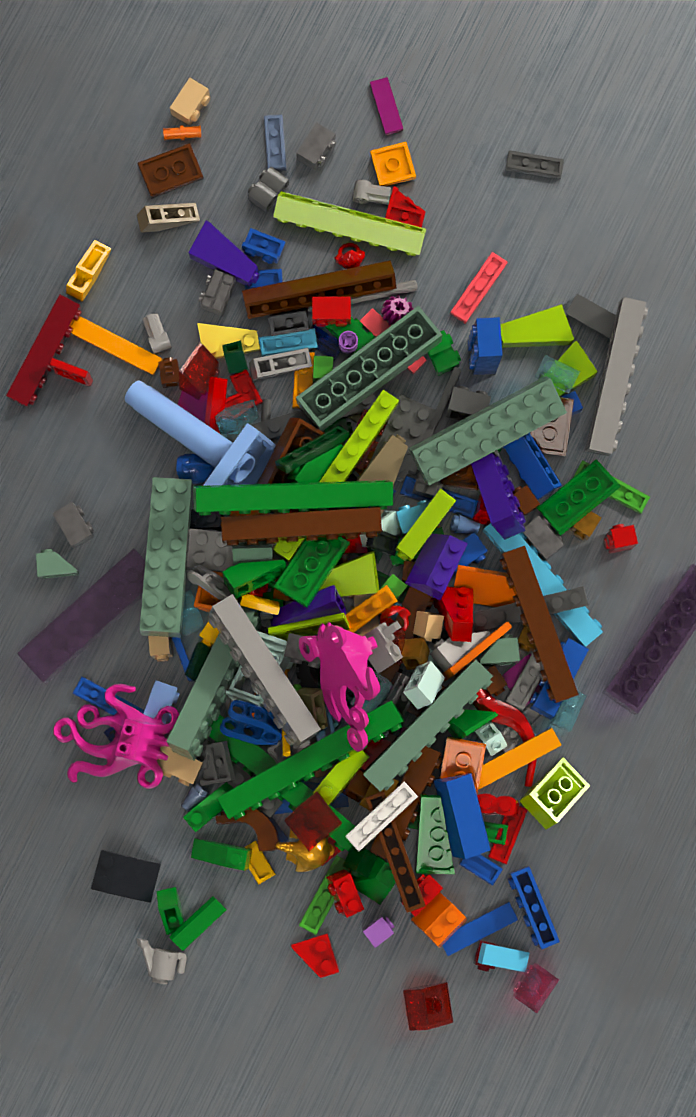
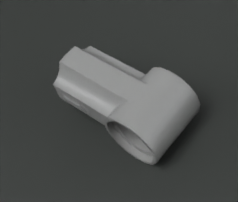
(366, 192)
(157, 337)

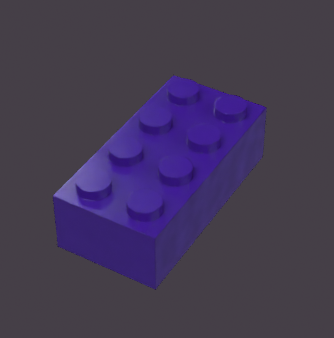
(498, 496)

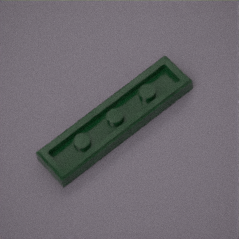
(312, 449)

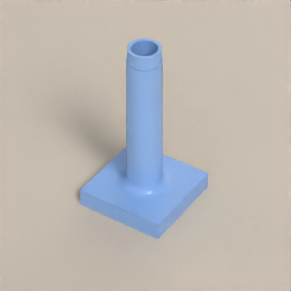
(233, 461)

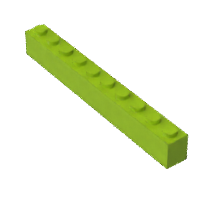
(349, 456)

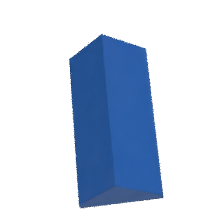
(462, 816)

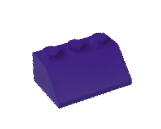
(436, 564)

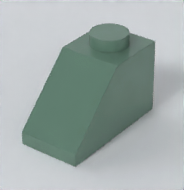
(53, 565)

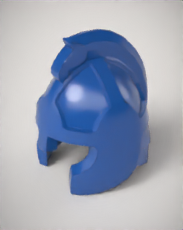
(193, 468)

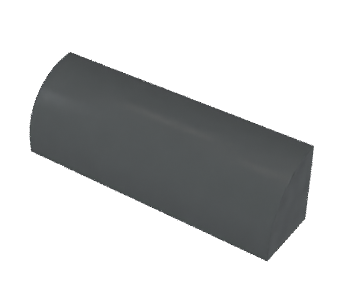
(592, 315)

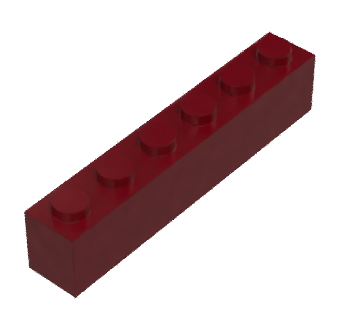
(45, 347)

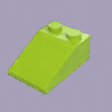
(554, 793)

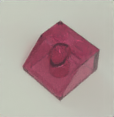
(535, 987)

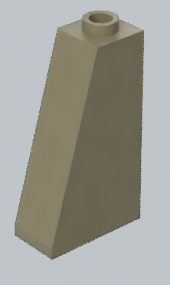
(386, 462)

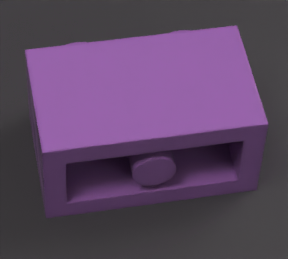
(379, 930)

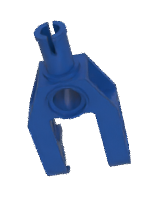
(264, 729)

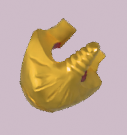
(302, 857)

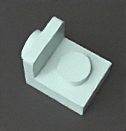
(491, 737)

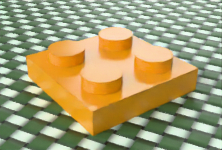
(393, 164)

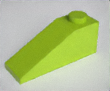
(340, 776)

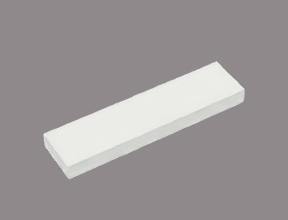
(381, 816)

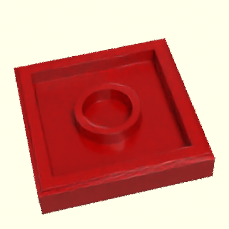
(71, 372)

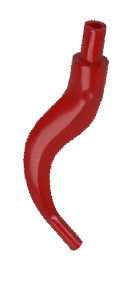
(508, 716)

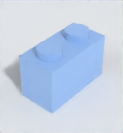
(161, 696)

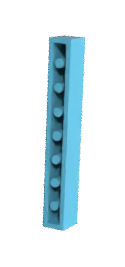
(576, 620)

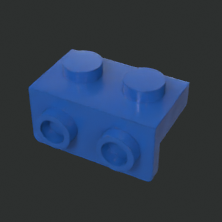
(263, 246)

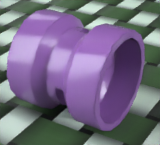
(348, 338)

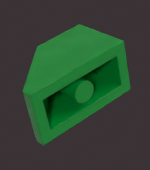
(170, 909)

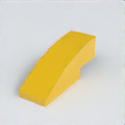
(88, 270)

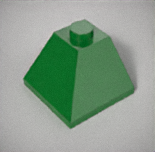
(469, 722)
(378, 883)

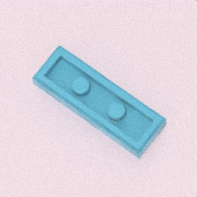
(288, 342)
(503, 957)

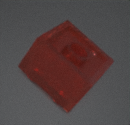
(197, 371)
(313, 821)
(428, 1006)

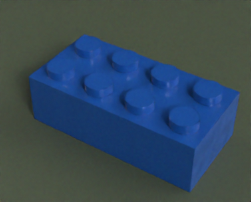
(485, 346)

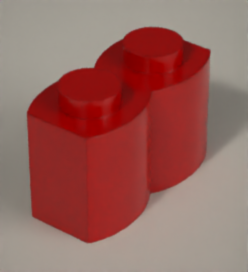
(502, 805)

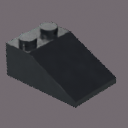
(125, 876)

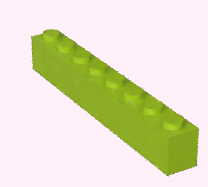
(349, 223)

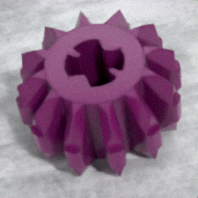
(395, 309)

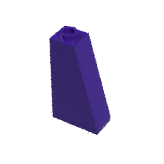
(220, 254)
(325, 603)

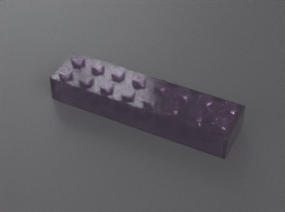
(86, 618)
(656, 646)

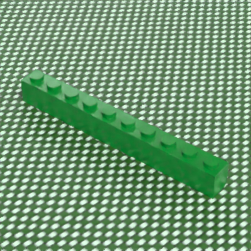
(292, 496)
(257, 761)
(306, 763)

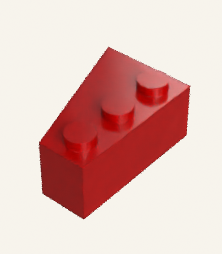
(457, 610)

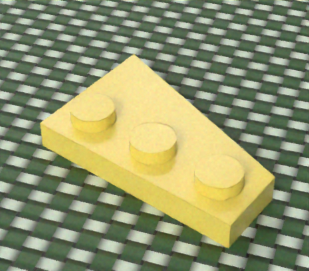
(215, 336)

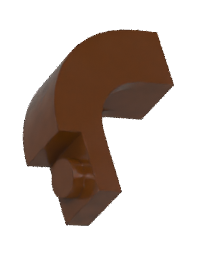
(264, 828)

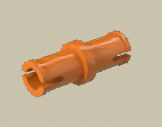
(182, 132)

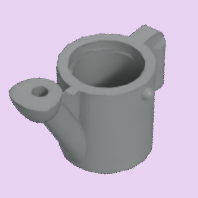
(161, 962)

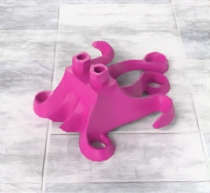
(344, 665)
(135, 740)

